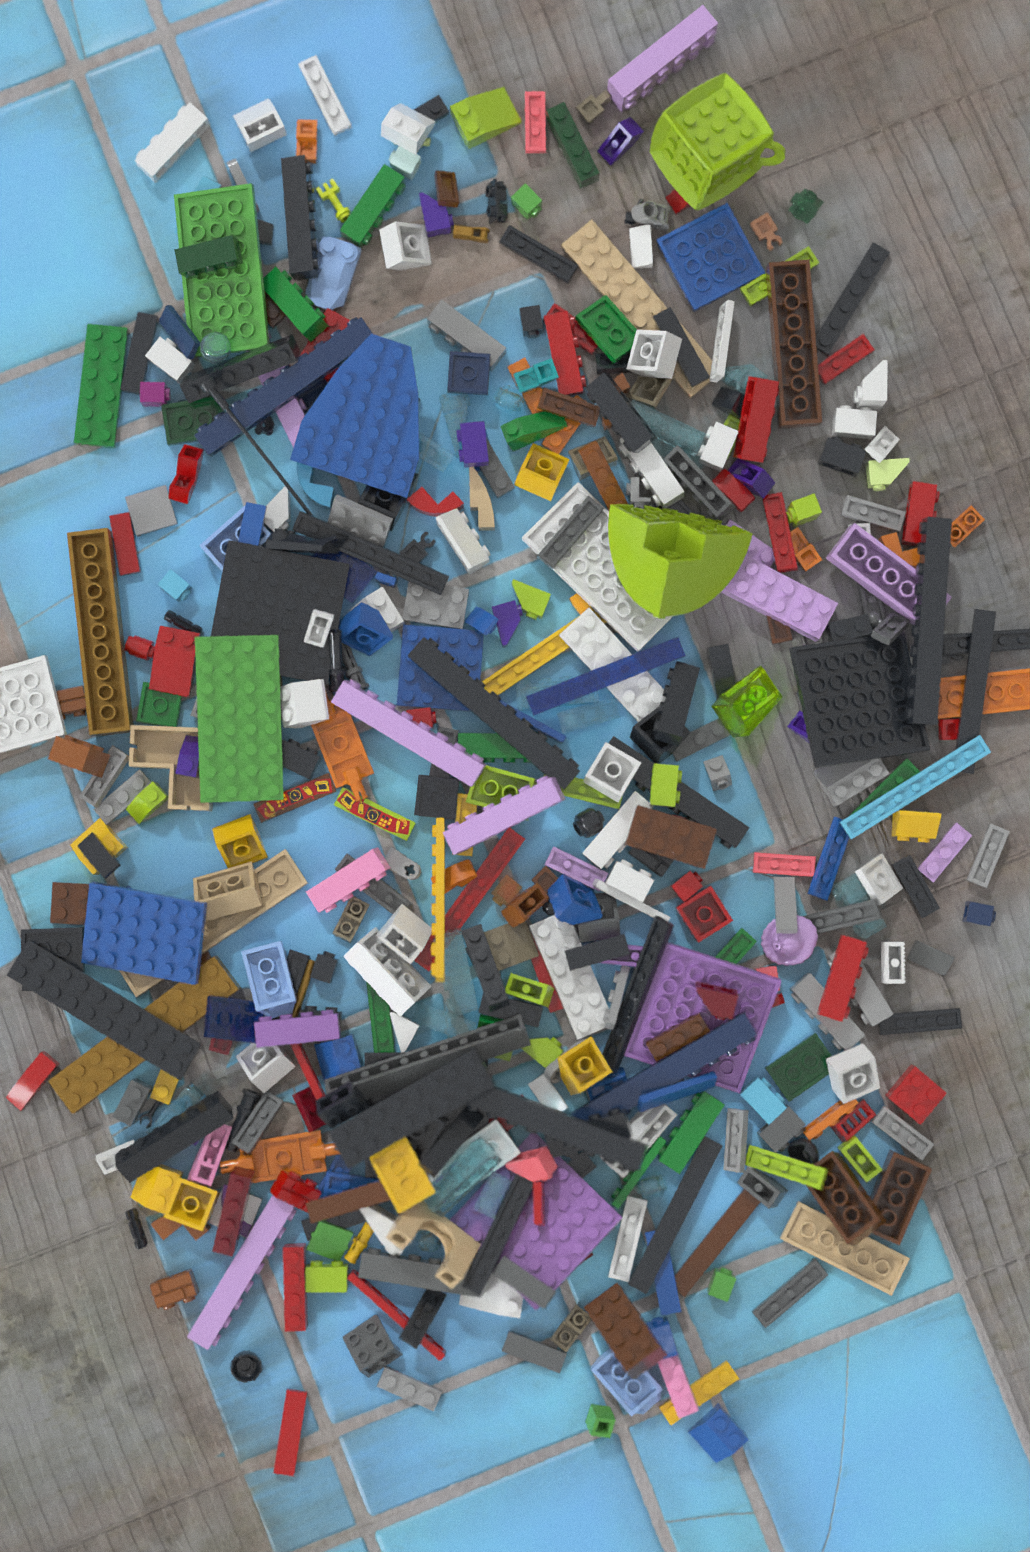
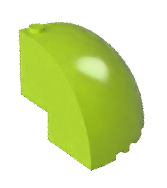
(673, 558)

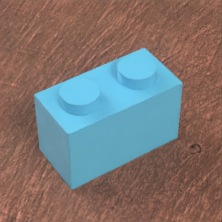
(763, 1099)

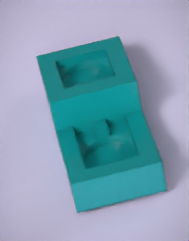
(536, 376)

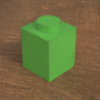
(527, 202)
(721, 1283)
(600, 1420)

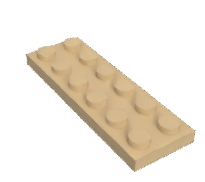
(866, 1260)

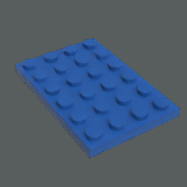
(144, 933)

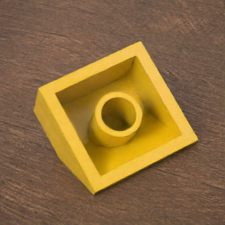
(541, 472)
(915, 825)
(108, 838)
(239, 842)
(582, 1066)
(156, 1187)
(191, 1204)

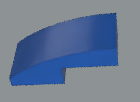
(481, 621)

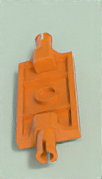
(343, 750)
(296, 1152)

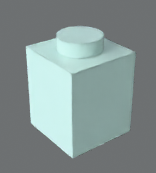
(405, 162)

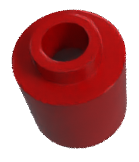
(140, 647)

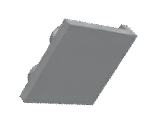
(151, 510)

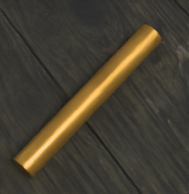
(303, 988)

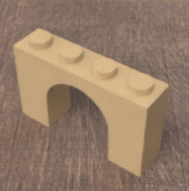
(458, 1245)

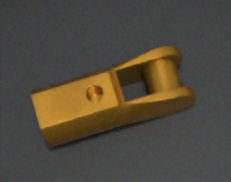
(467, 233)

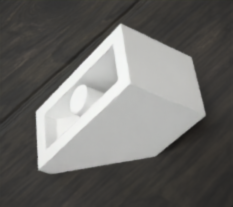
(278, 511)

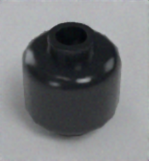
(588, 822)

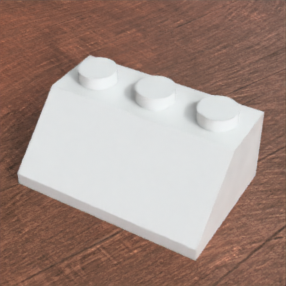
(463, 540)

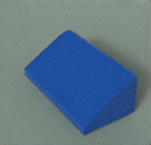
(606, 1083)

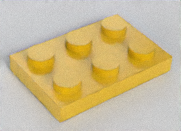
(401, 1175)

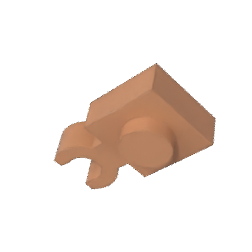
(764, 229)

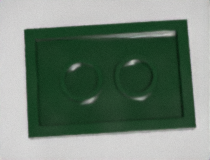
(184, 419)
(800, 1067)

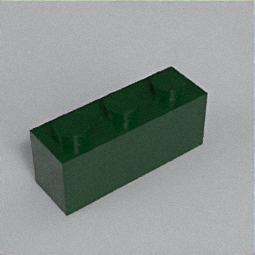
(208, 257)

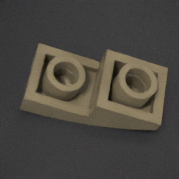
(351, 919)
(570, 1328)

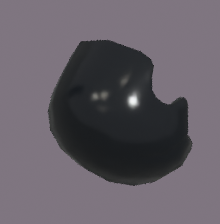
(804, 1151)
(246, 1366)

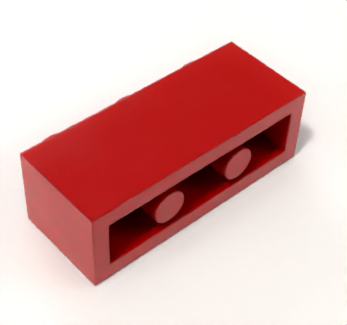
(919, 506)

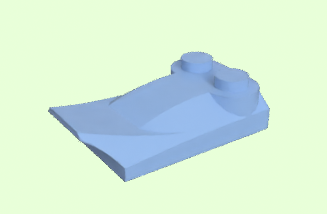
(336, 272)
(270, 979)
(634, 1395)

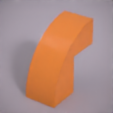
(892, 542)

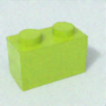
(803, 510)
(664, 785)
(529, 990)
(859, 1159)
(326, 1277)

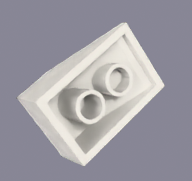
(381, 1223)
(497, 1299)

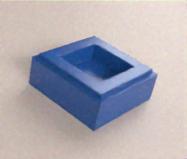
(386, 580)

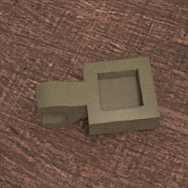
(592, 108)

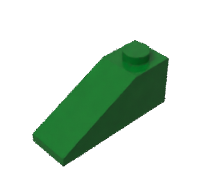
(531, 428)

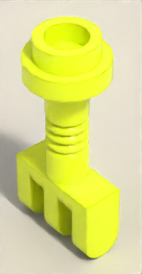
(342, 213)

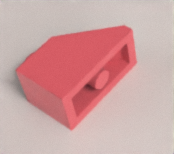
(533, 1164)

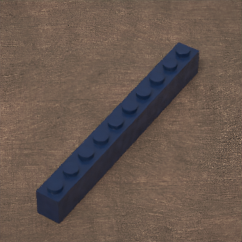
(283, 388)
(674, 1066)

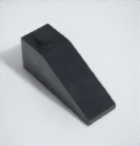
(720, 668)

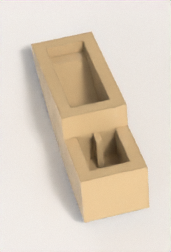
(480, 501)

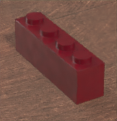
(233, 1211)

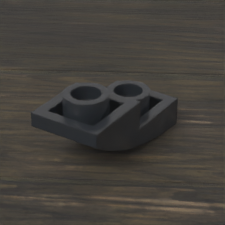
(99, 855)

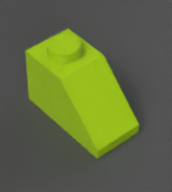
(532, 600)
(147, 802)
(544, 1050)

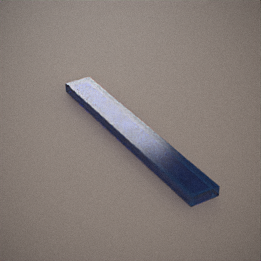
(605, 676)

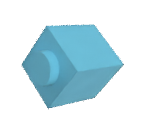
(175, 586)

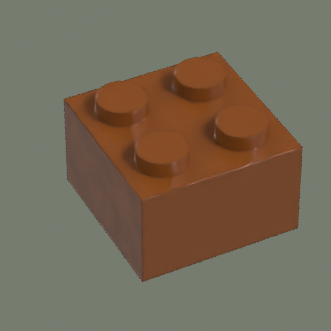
(79, 755)

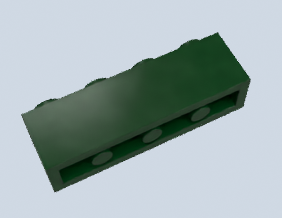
(572, 145)

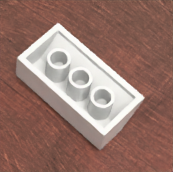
(387, 972)

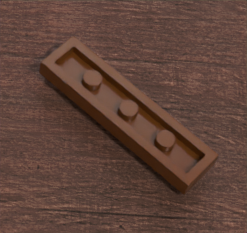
(602, 474)

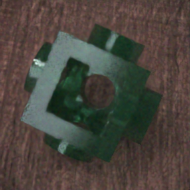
(805, 205)

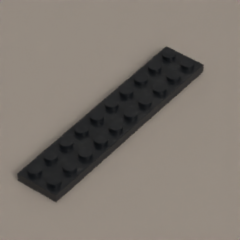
(104, 1010)

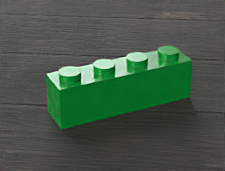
(372, 206)
(293, 304)
(489, 747)
(690, 1131)

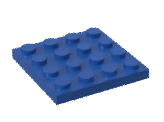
(710, 257)
(416, 686)

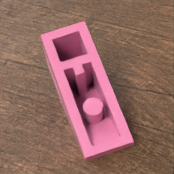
(209, 1156)

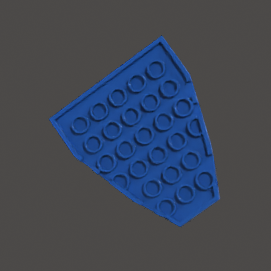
(366, 419)

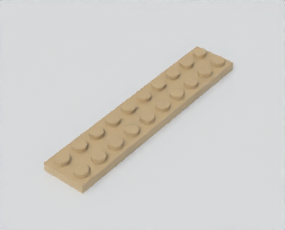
(625, 287)
(276, 880)

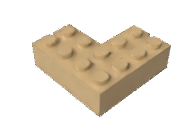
(160, 749)

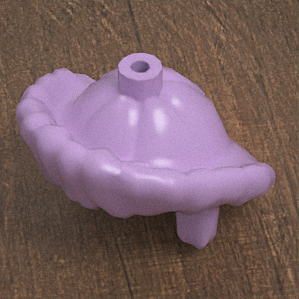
(790, 948)

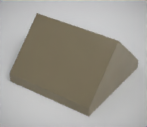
(649, 390)
(578, 463)

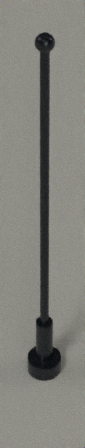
(209, 386)

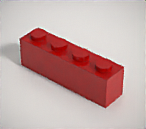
(564, 354)
(756, 419)
(841, 978)
(294, 1287)

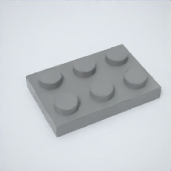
(360, 520)
(435, 609)

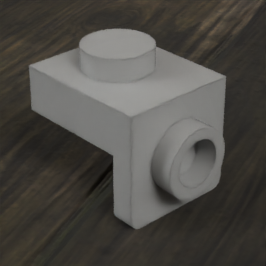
(633, 490)
(718, 773)

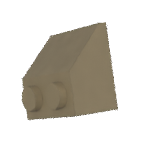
(511, 945)

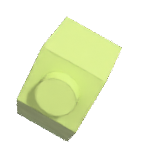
(883, 473)

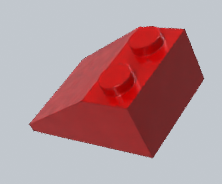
(174, 661)

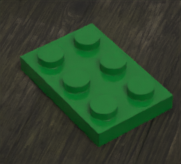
(608, 328)

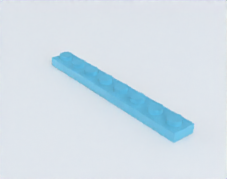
(915, 787)

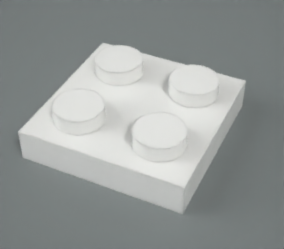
(879, 879)

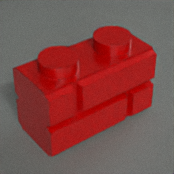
(294, 1190)

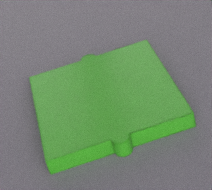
(329, 1240)

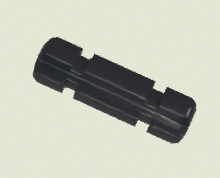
(182, 622)
(136, 1228)

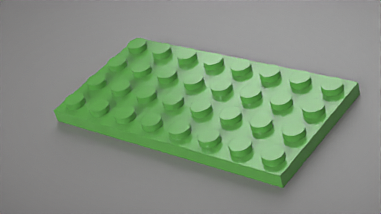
(231, 298)
(239, 718)

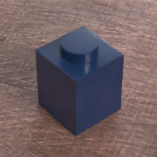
(979, 913)

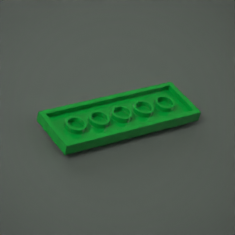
(101, 385)

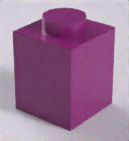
(154, 394)

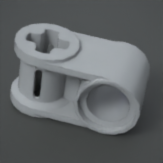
(652, 214)
(400, 863)

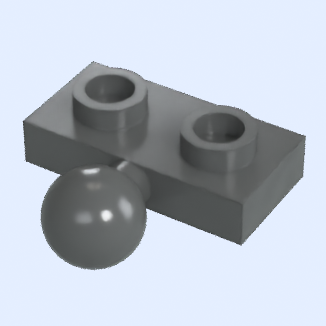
(889, 628)

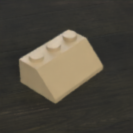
(228, 891)

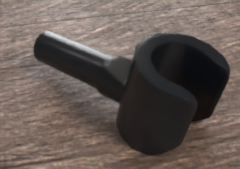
(628, 218)
(150, 1114)

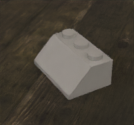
(847, 780)

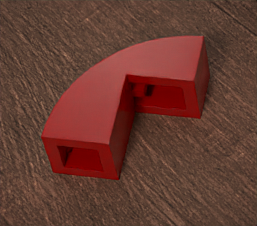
(187, 473)
(424, 503)

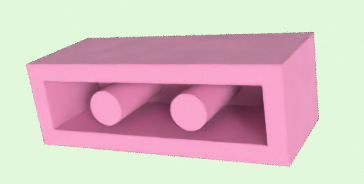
(678, 1386)

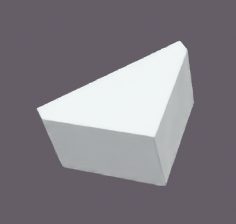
(318, 628)
(404, 1030)

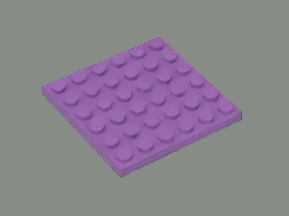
(675, 999)
(573, 1224)

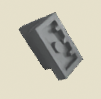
(371, 1346)

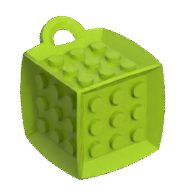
(712, 141)

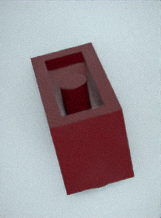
(718, 999)

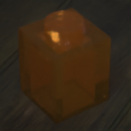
(505, 891)

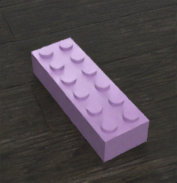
(662, 59)
(877, 570)
(781, 598)

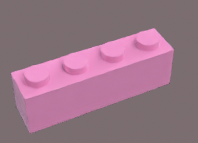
(348, 879)

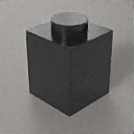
(531, 321)
(324, 967)

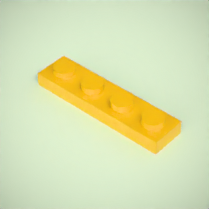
(704, 1389)

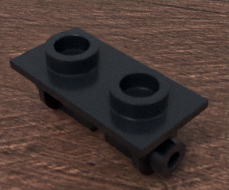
(495, 210)

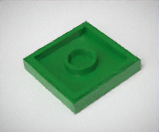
(158, 707)

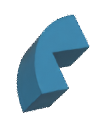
(319, 494)

